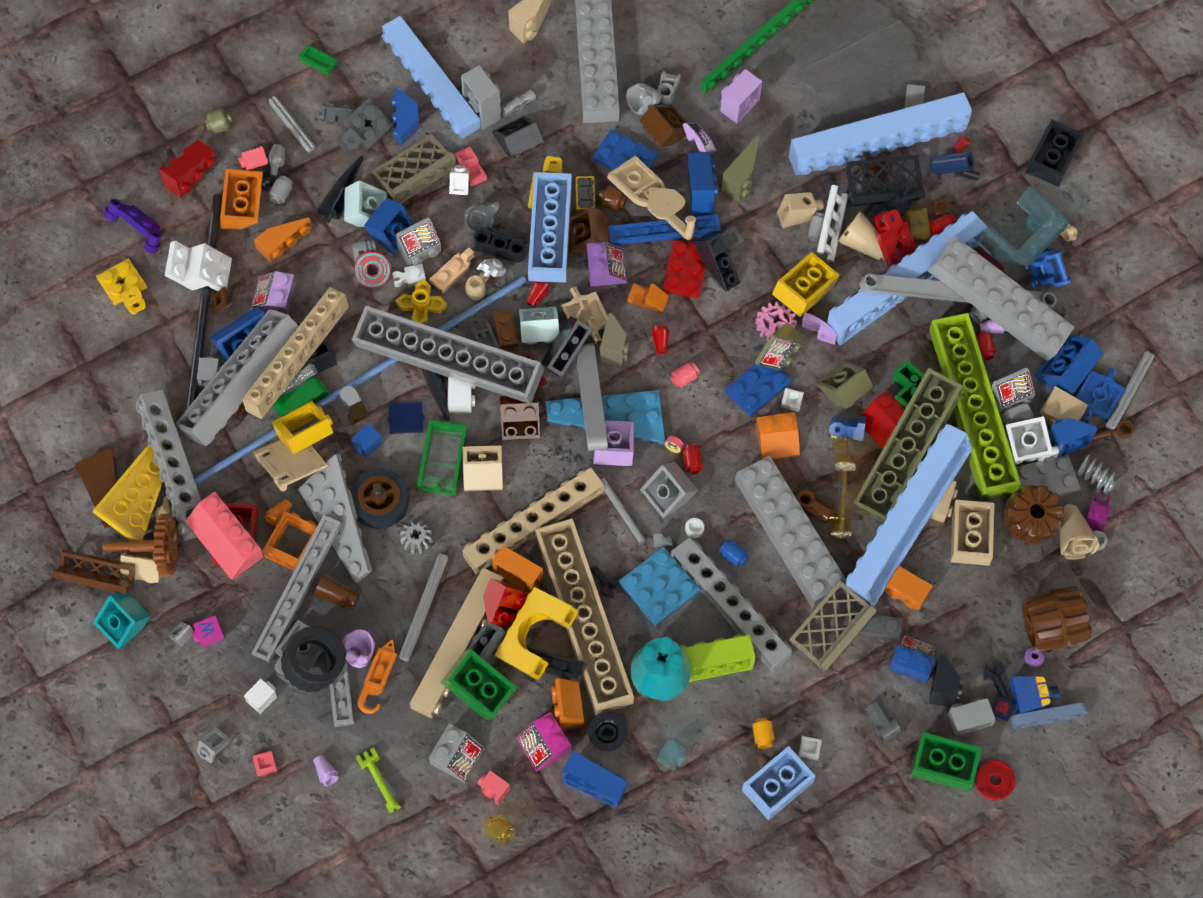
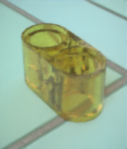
(918, 223)

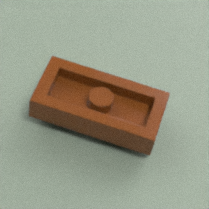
(505, 329)

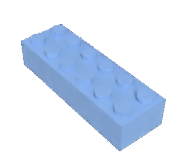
(550, 227)

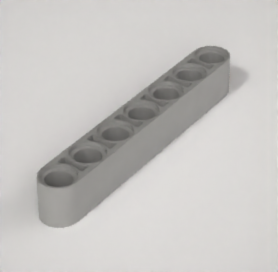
(591, 398)

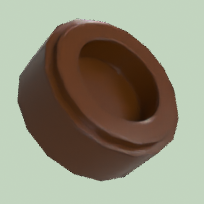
(941, 207)

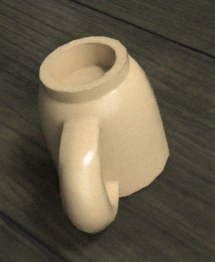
(476, 286)

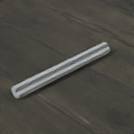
(1130, 390)

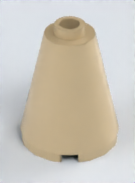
(861, 237)
(1076, 535)

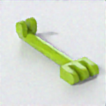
(370, 763)

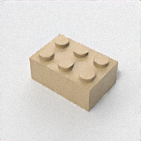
(972, 532)

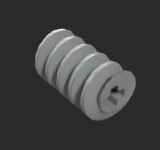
(1098, 475)

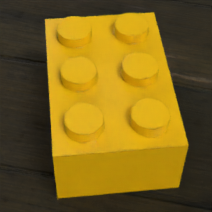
(805, 284)

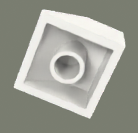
(1028, 439)

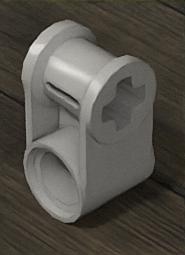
(668, 85)

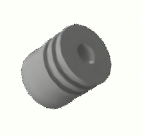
(362, 246)

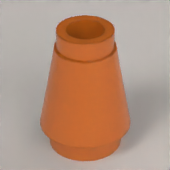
(275, 513)

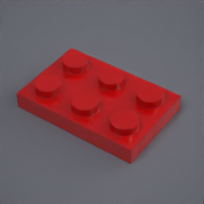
(684, 270)

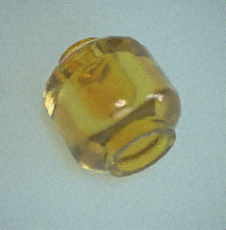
(499, 829)

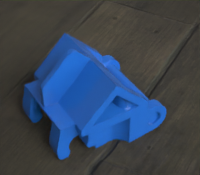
(1049, 269)

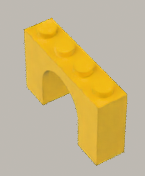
(536, 608)

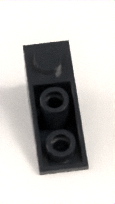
(716, 258)

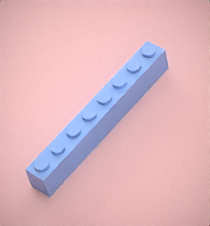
(431, 77)

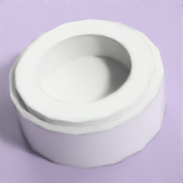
(694, 527)

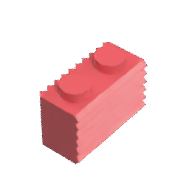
(252, 159)

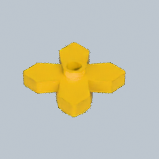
(421, 302)

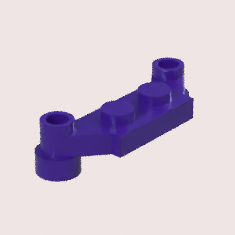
(138, 220)

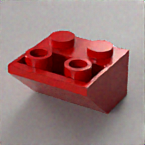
(503, 602)

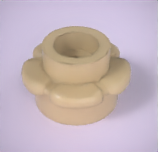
(1069, 233)

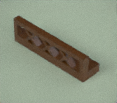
(94, 578)

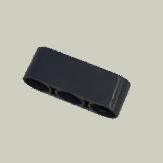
(494, 239)

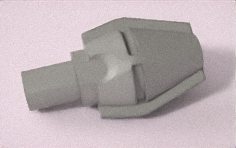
(276, 159)

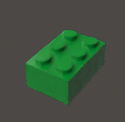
(478, 684)
(946, 762)

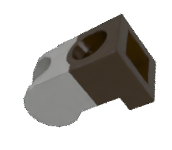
(354, 404)

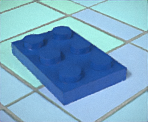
(618, 149)
(757, 388)

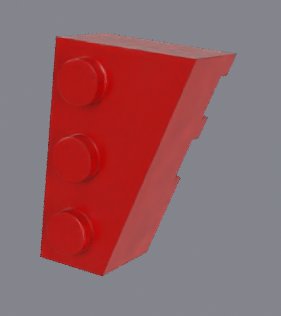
(188, 168)

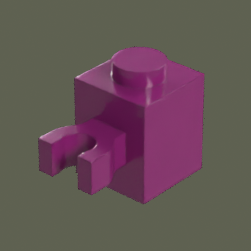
(1098, 512)

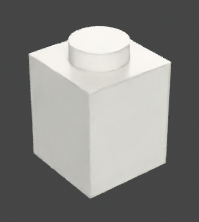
(261, 695)

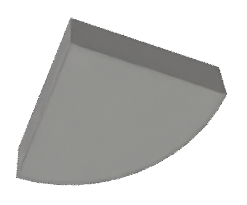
(660, 541)

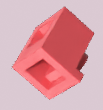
(494, 787)

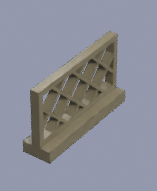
(422, 177)
(847, 634)

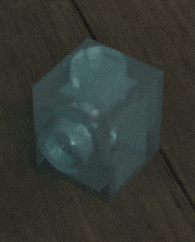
(672, 755)

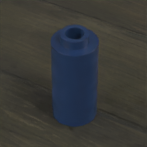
(953, 163)

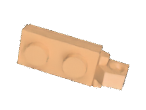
(452, 270)

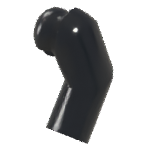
(973, 175)

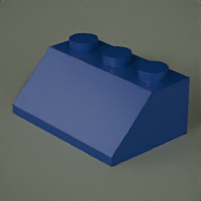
(232, 335)
(1070, 364)

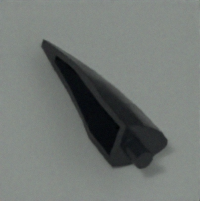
(334, 201)
(437, 388)

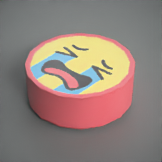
(674, 444)

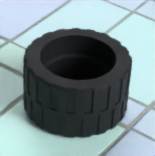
(329, 642)

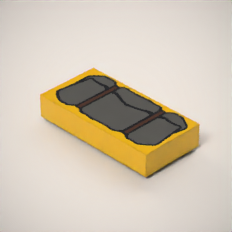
(584, 192)

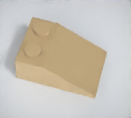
(527, 18)

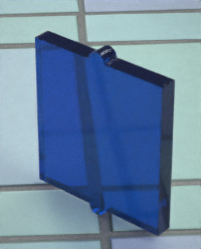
(406, 418)

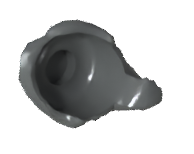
(481, 216)

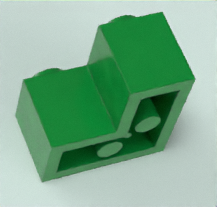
(907, 378)

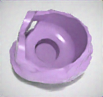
(358, 647)

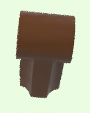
(815, 506)

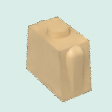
(1062, 406)

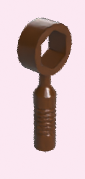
(1108, 433)

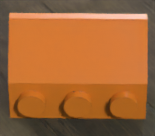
(240, 198)

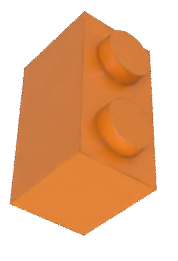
(908, 588)

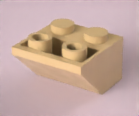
(482, 468)

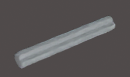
(292, 124)

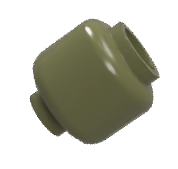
(218, 120)

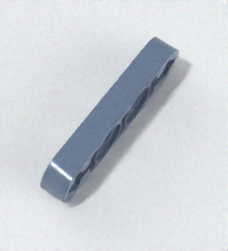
(1049, 715)

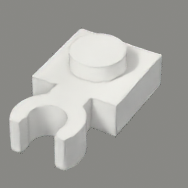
(493, 267)
(411, 276)

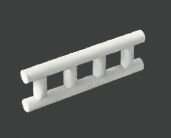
(826, 229)

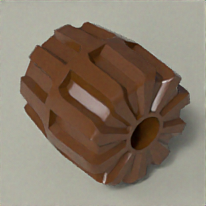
(1046, 511)
(1056, 618)

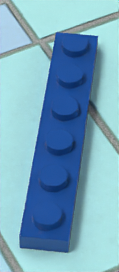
(659, 230)

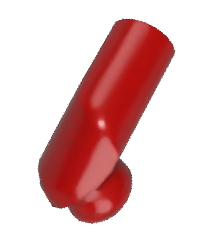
(961, 143)

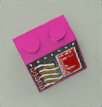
(544, 742)

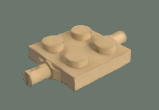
(587, 310)

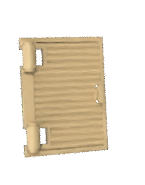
(283, 462)

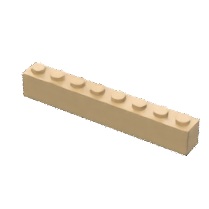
(459, 637)

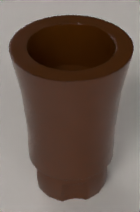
(336, 592)

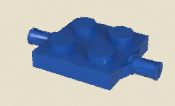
(1100, 394)

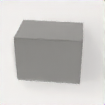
(181, 634)

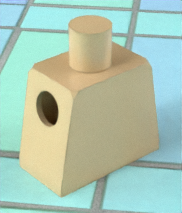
(798, 208)

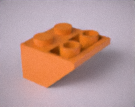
(569, 706)

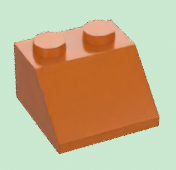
(778, 436)

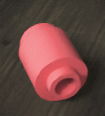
(684, 374)

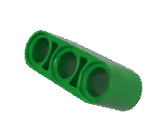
(312, 390)

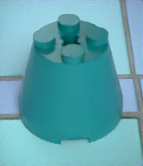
(661, 669)

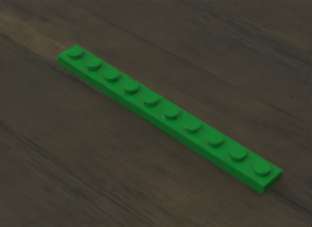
(749, 47)

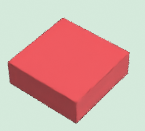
(264, 763)

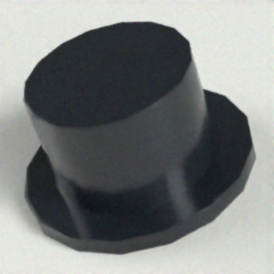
(607, 731)

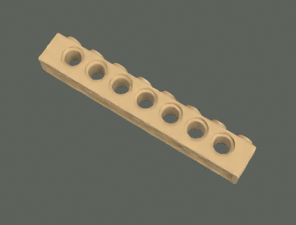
(295, 353)
(561, 509)

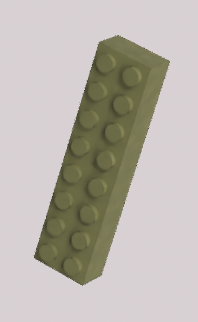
(909, 443)

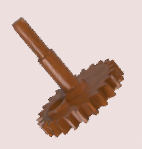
(163, 546)

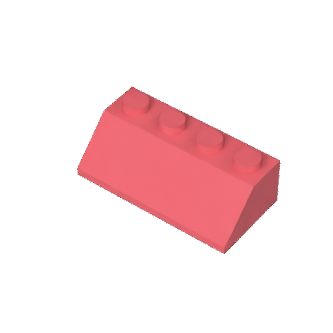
(224, 536)

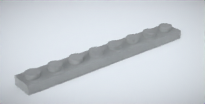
(296, 588)

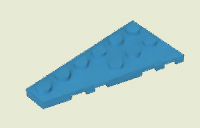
(636, 407)

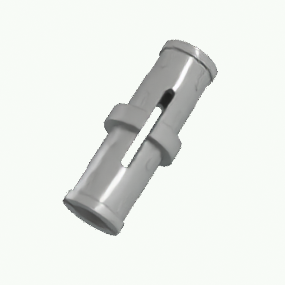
(518, 102)

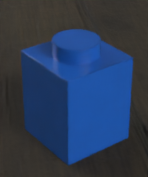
(366, 441)

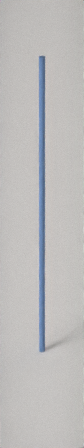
(359, 380)

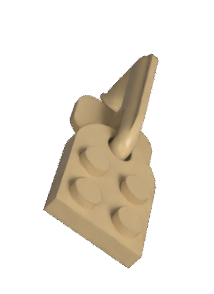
(648, 190)

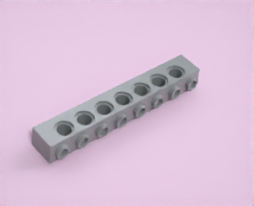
(157, 403)
(692, 549)

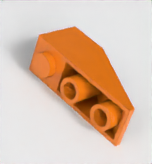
(281, 237)

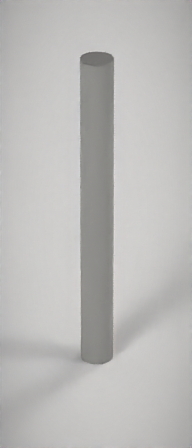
(623, 512)

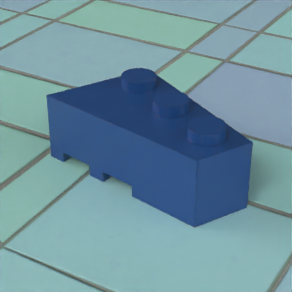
(702, 183)
(593, 780)

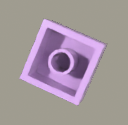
(740, 95)

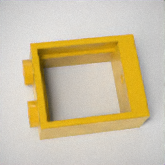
(298, 418)

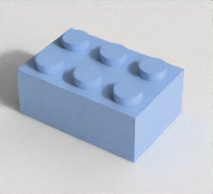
(778, 783)

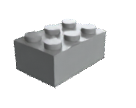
(482, 96)

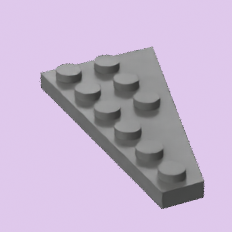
(329, 496)

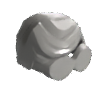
(641, 97)

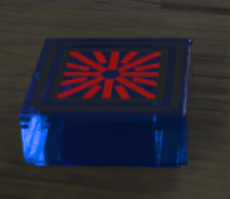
(1002, 708)

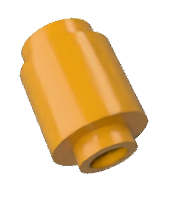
(763, 733)

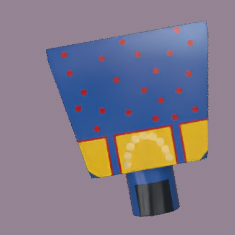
(1031, 693)

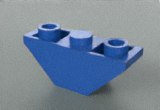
(405, 116)

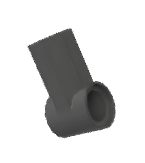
(885, 726)

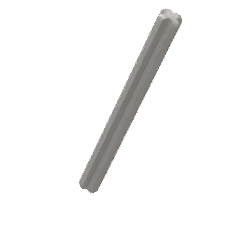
(423, 607)

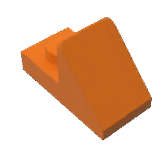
(650, 298)

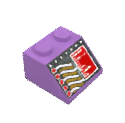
(605, 264)

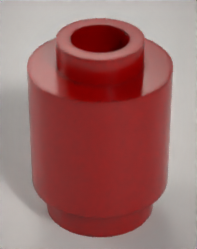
(939, 224)
(985, 345)
(692, 459)

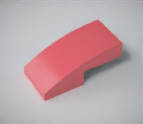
(468, 159)

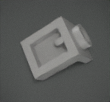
(212, 744)

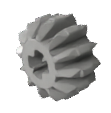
(416, 544)

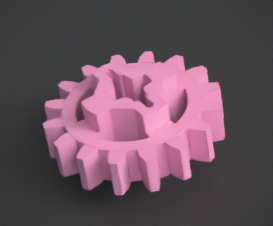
(770, 316)

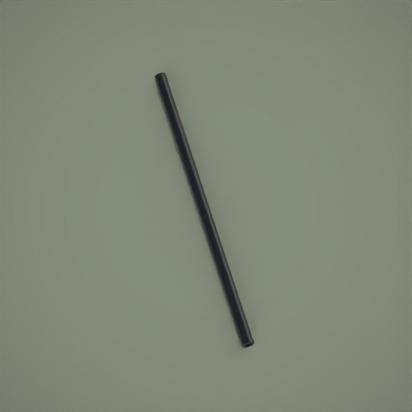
(203, 305)

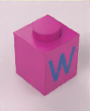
(207, 631)

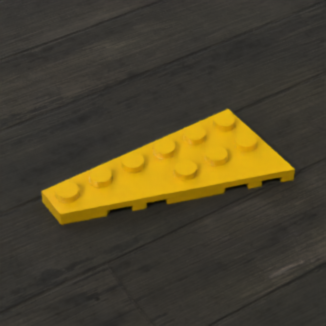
(133, 497)

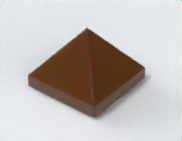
(221, 299)

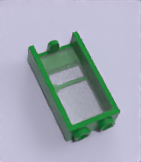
(442, 457)

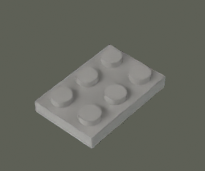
(1054, 472)

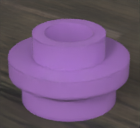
(1033, 662)

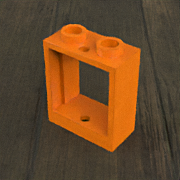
(278, 556)
(517, 569)

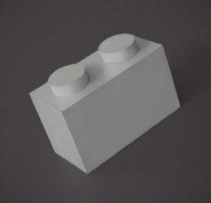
(971, 716)

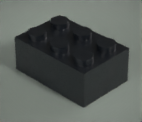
(1055, 153)

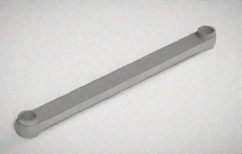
(926, 289)

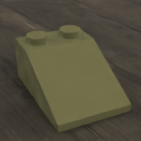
(739, 175)

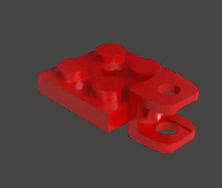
(892, 232)

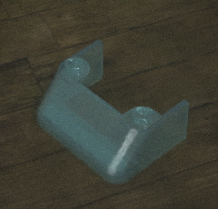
(1043, 222)

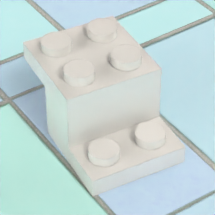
(198, 266)

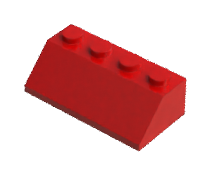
(882, 417)

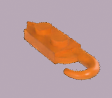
(377, 676)

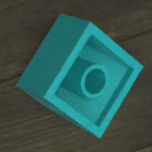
(121, 619)

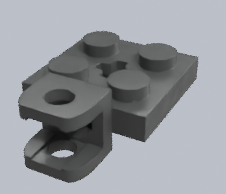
(358, 133)

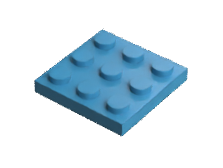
(659, 586)

